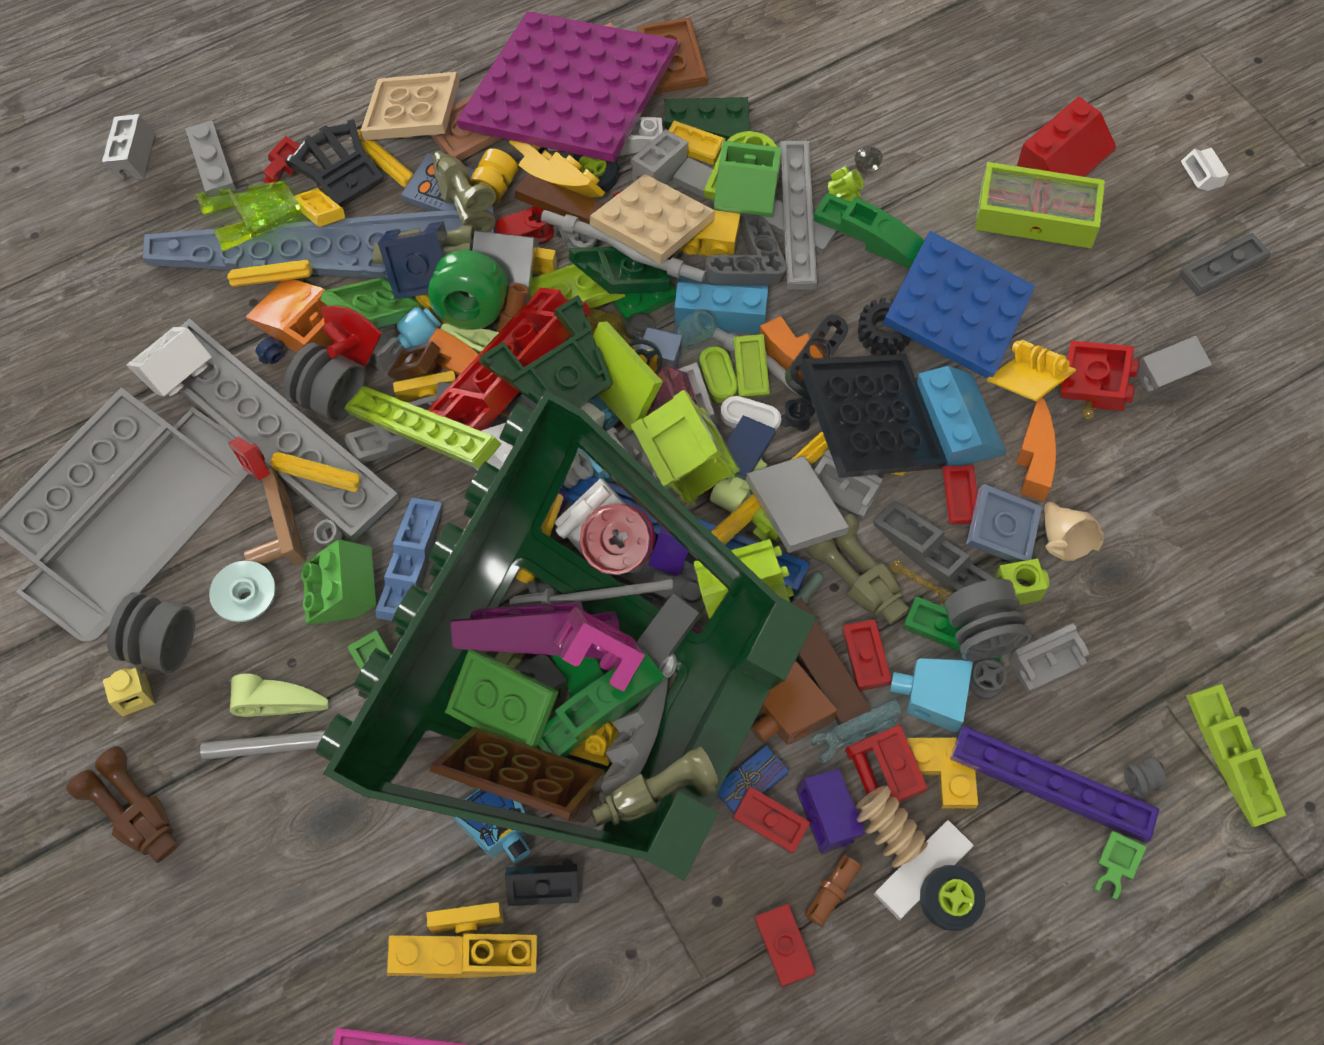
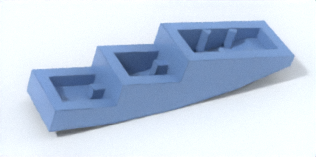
(410, 555)

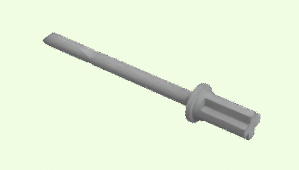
(549, 595)

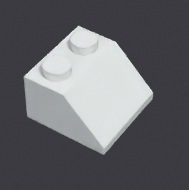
(170, 361)

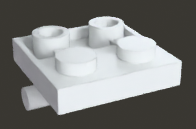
(571, 521)

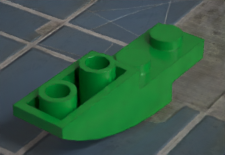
(872, 225)
(596, 706)

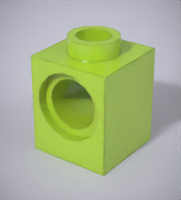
(1032, 573)

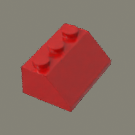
(1069, 142)

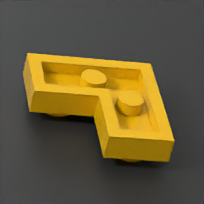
(956, 781)

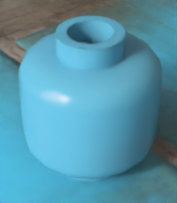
(417, 327)

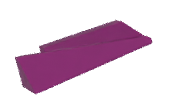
(520, 629)

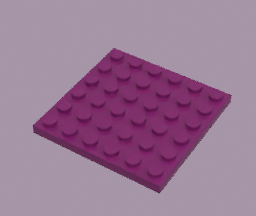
(569, 86)

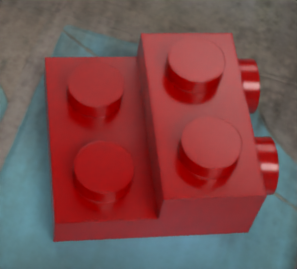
(1101, 374)

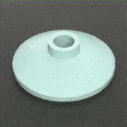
(236, 580)

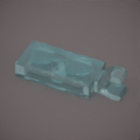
(856, 729)

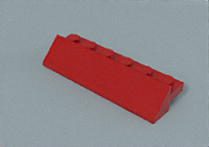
(481, 395)

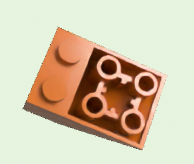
(292, 315)

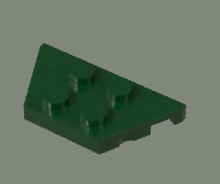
(618, 272)

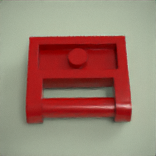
(895, 760)

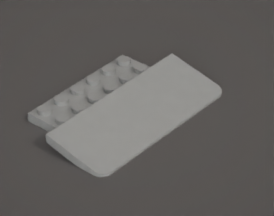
(116, 509)

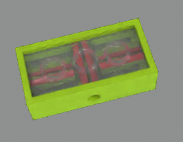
(1040, 205)

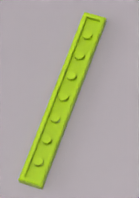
(423, 427)

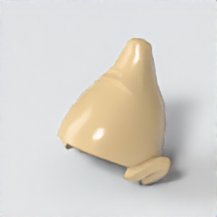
(1071, 532)

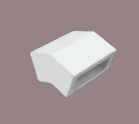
(1205, 169)

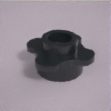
(797, 407)

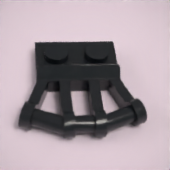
(344, 179)

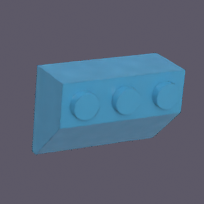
(734, 306)
(959, 416)

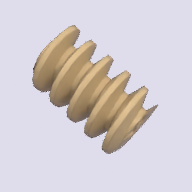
(892, 826)

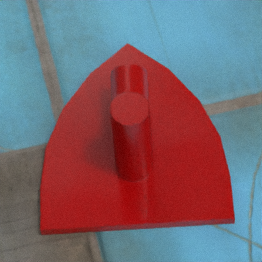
(350, 333)

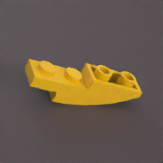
(558, 170)
(462, 956)

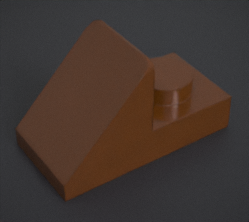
(416, 362)

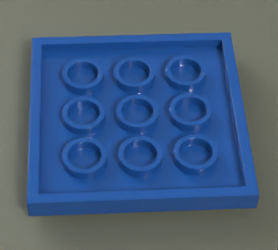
(959, 305)

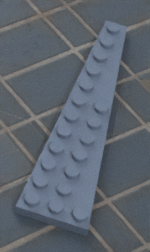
(333, 249)

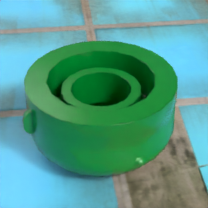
(472, 274)

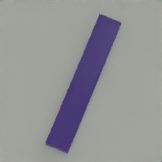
(1055, 784)

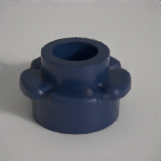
(270, 350)

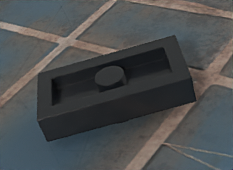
(542, 885)

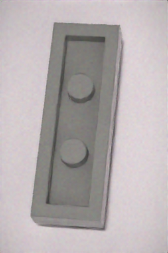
(210, 158)

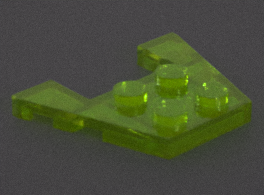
(258, 209)

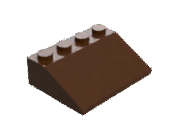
(522, 774)

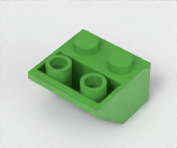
(747, 178)
(338, 583)

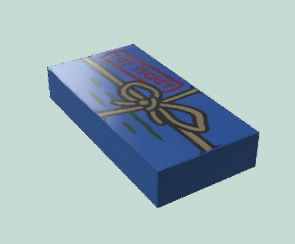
(759, 772)

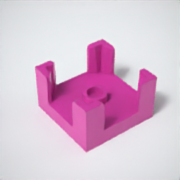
(620, 649)

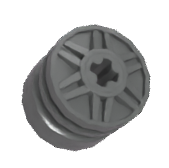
(323, 382)
(987, 619)
(151, 632)

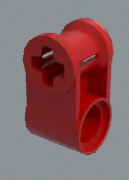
(524, 225)

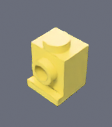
(126, 685)

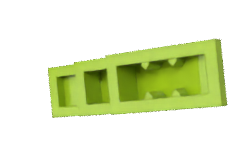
(1235, 756)

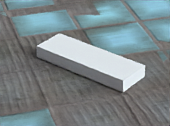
(903, 888)

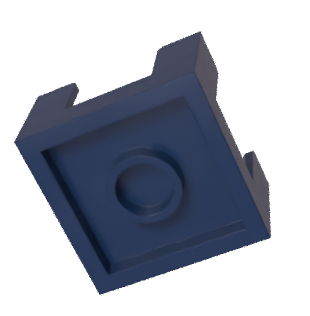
(412, 258)

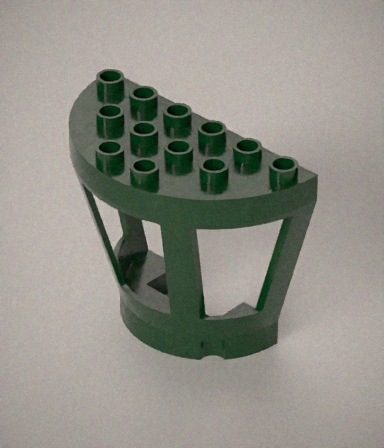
(718, 671)

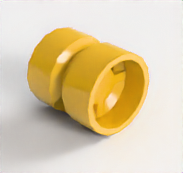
(495, 170)

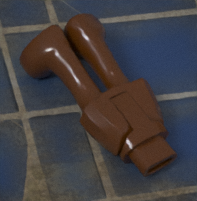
(140, 826)

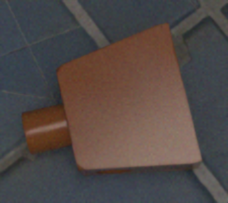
(794, 709)

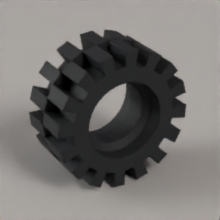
(874, 338)

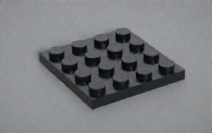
(872, 415)

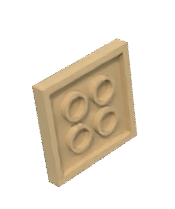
(410, 106)
(652, 218)

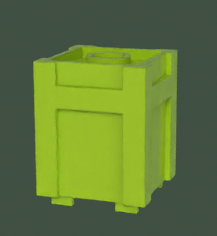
(685, 447)
(760, 559)

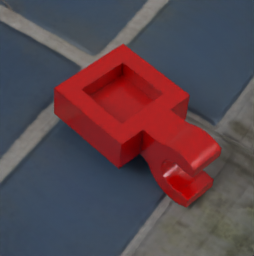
(277, 157)

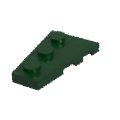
(714, 115)

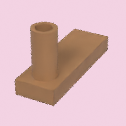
(288, 539)

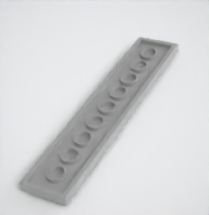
(262, 417)

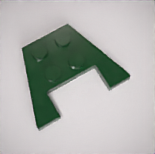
(568, 371)

